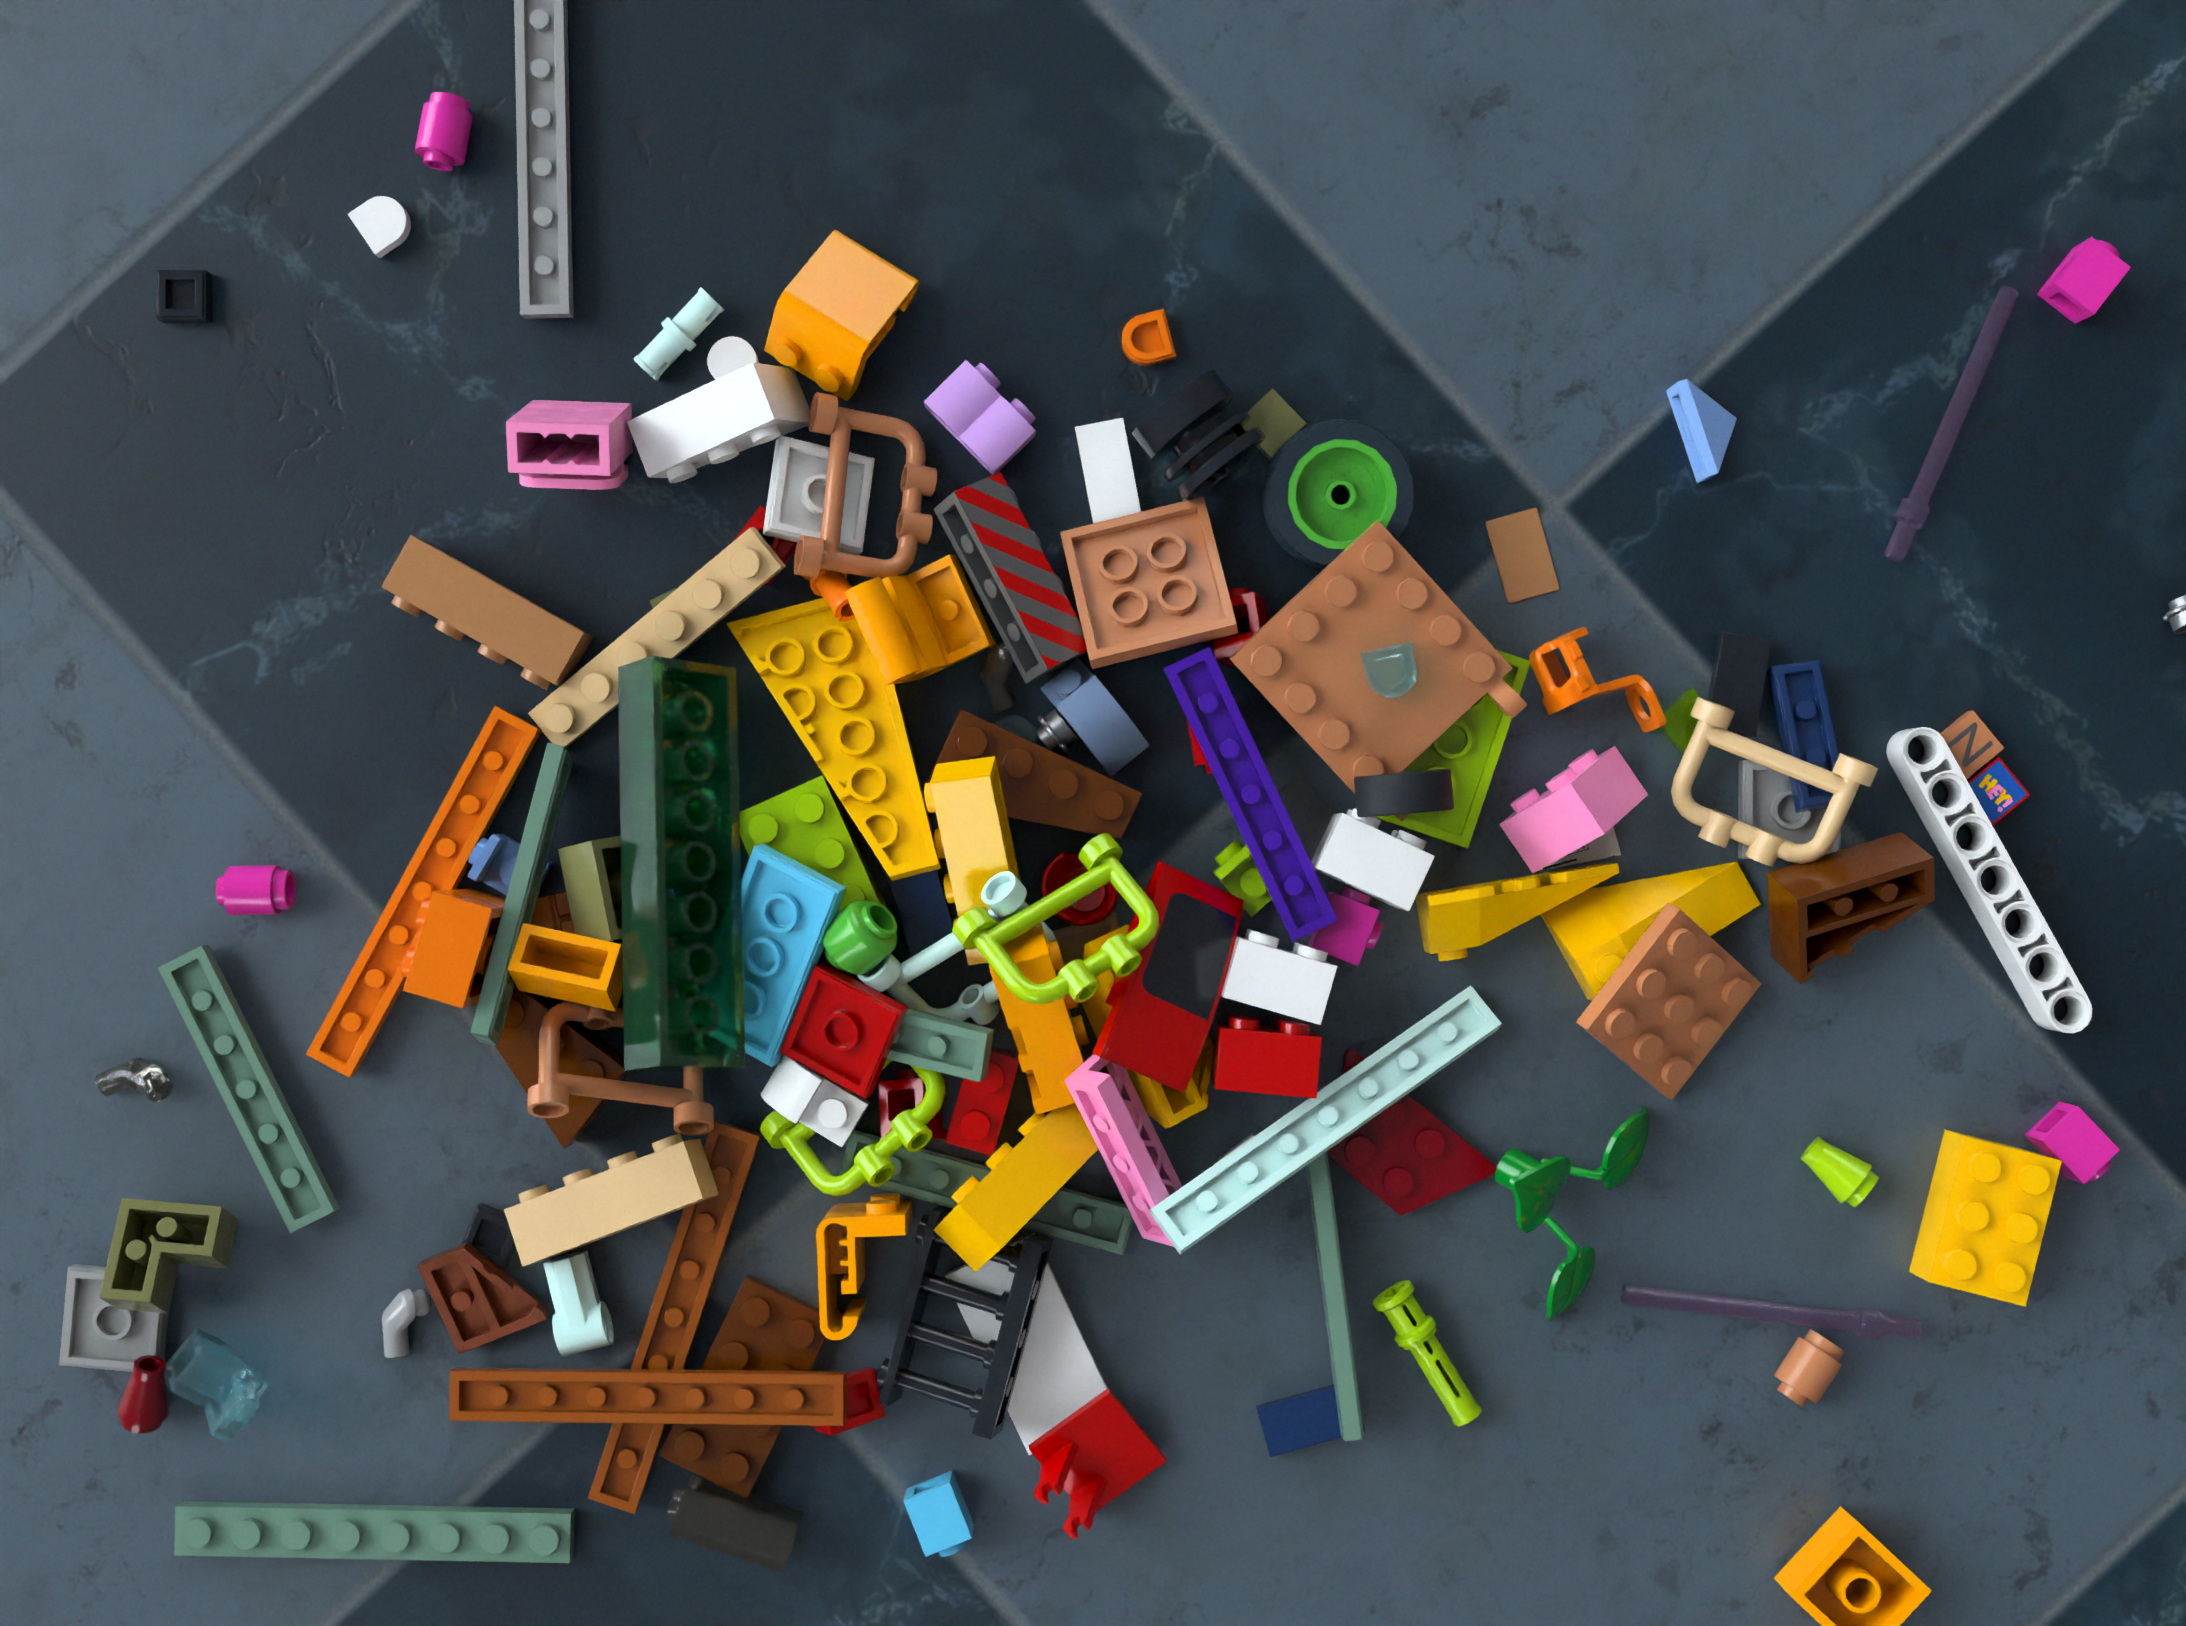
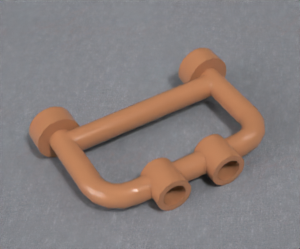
(915, 482)
(552, 1092)

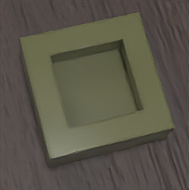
(1275, 420)

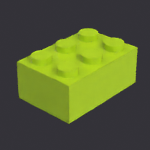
(814, 831)

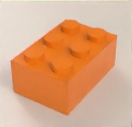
(453, 946)

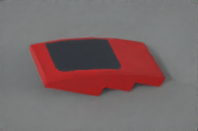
(1171, 997)

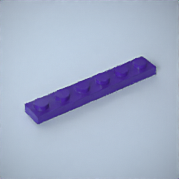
(1250, 794)

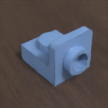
(495, 860)

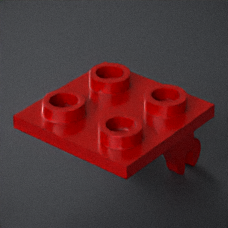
(1093, 1458)

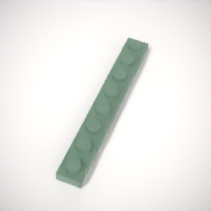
(374, 1532)

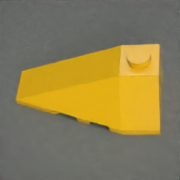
(1482, 911)
(1607, 921)

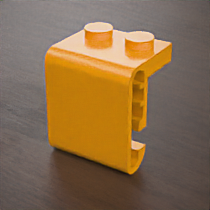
(838, 313)
(920, 620)
(843, 1252)

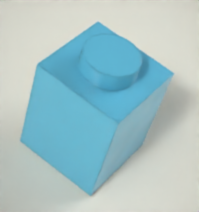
(939, 1515)

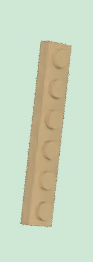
(662, 632)

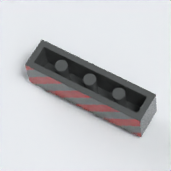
(1012, 576)

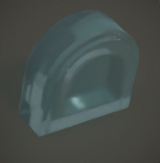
(1390, 669)

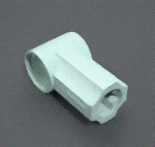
(579, 1316)

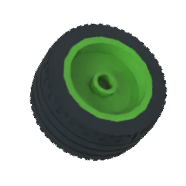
(1309, 467)

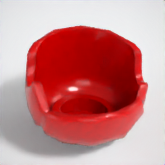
(1089, 909)

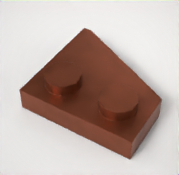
(478, 1297)

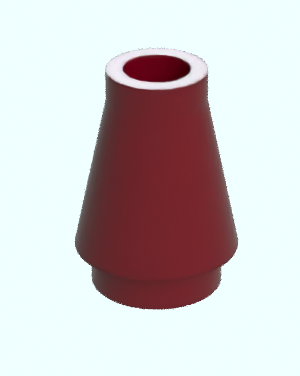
(145, 1396)

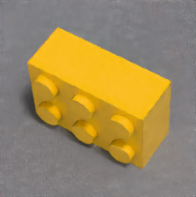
(1985, 1217)

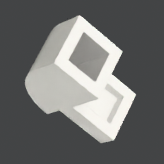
(814, 1101)

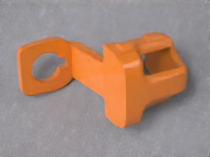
(1562, 693)

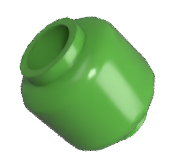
(860, 936)

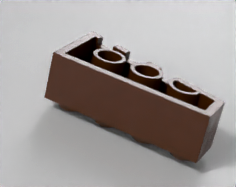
(1040, 783)

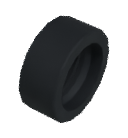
(1404, 793)

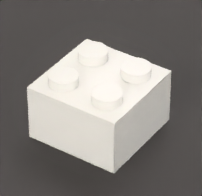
(1372, 860)
(1279, 979)

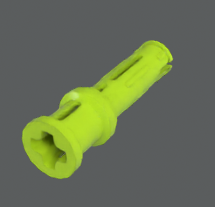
(1416, 1333)

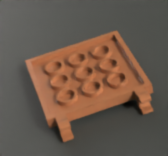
(1314, 673)

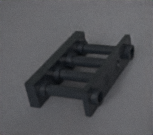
(1000, 1357)

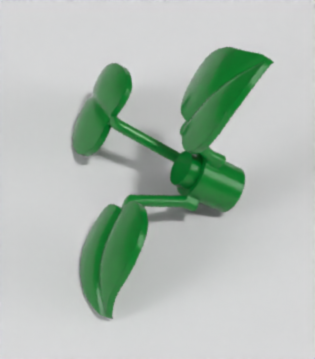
(1540, 1182)

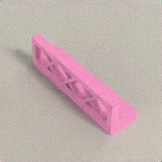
(1125, 1140)

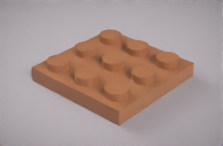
(1148, 582)
(1669, 1001)

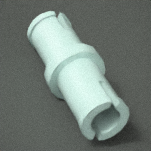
(678, 334)

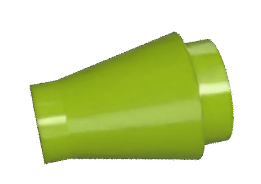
(1840, 1172)

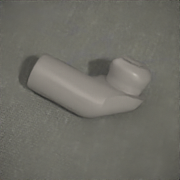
(398, 1317)

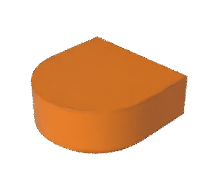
(1148, 339)

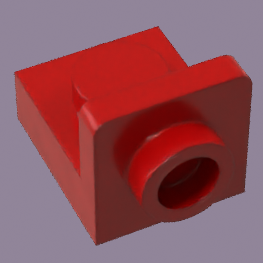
(861, 1402)

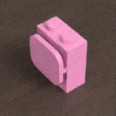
(570, 444)

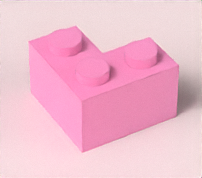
(1575, 809)

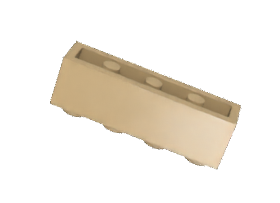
(610, 1201)

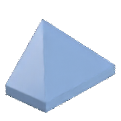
(1703, 427)

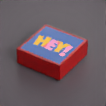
(1997, 789)

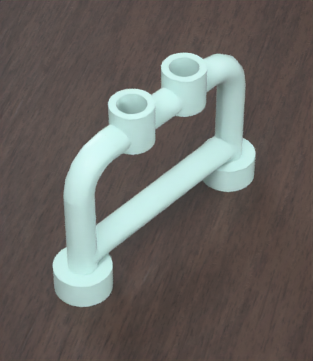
(1005, 898)

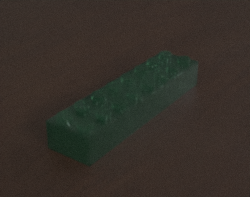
(680, 867)

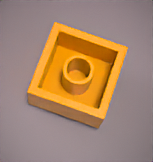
(1851, 1577)

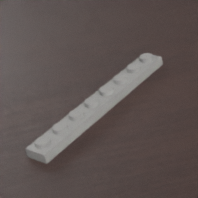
(543, 159)

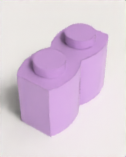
(981, 417)

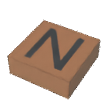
(1971, 742)

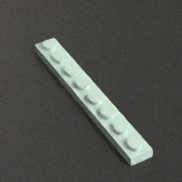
(1324, 1121)

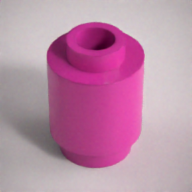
(444, 131)
(256, 890)

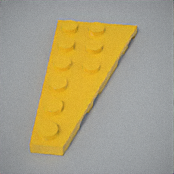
(847, 723)

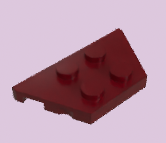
(1408, 1154)

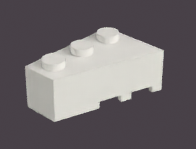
(719, 420)

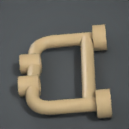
(1763, 845)

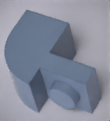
(1095, 716)

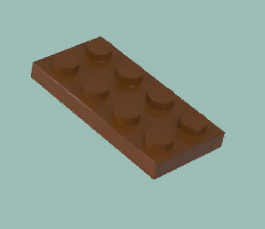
(764, 1333)

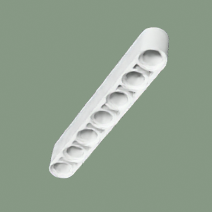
(2009, 891)

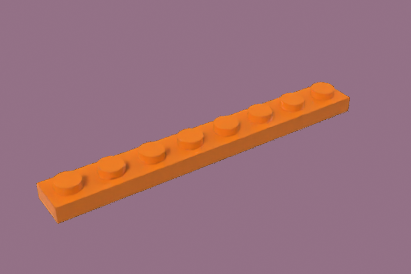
(435, 866)

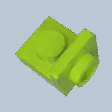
(1242, 877)

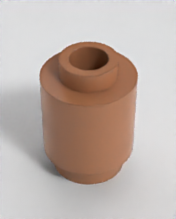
(1809, 1368)

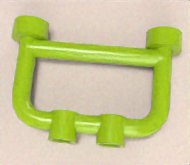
(1078, 977)
(872, 1161)

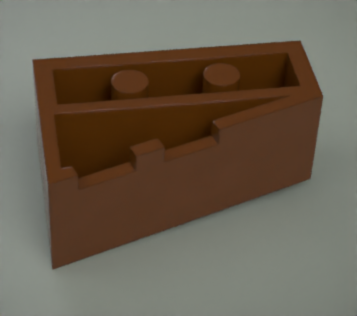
(1842, 897)
(580, 1054)

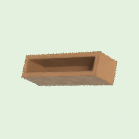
(487, 612)

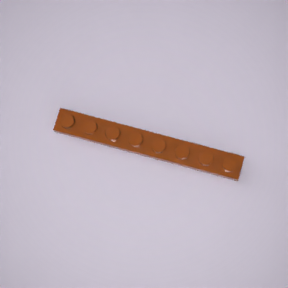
(678, 1310)
(648, 1396)

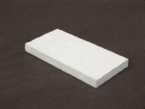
(1056, 1364)

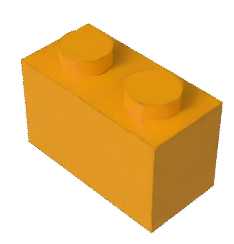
(568, 967)

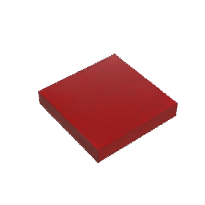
(843, 1029)

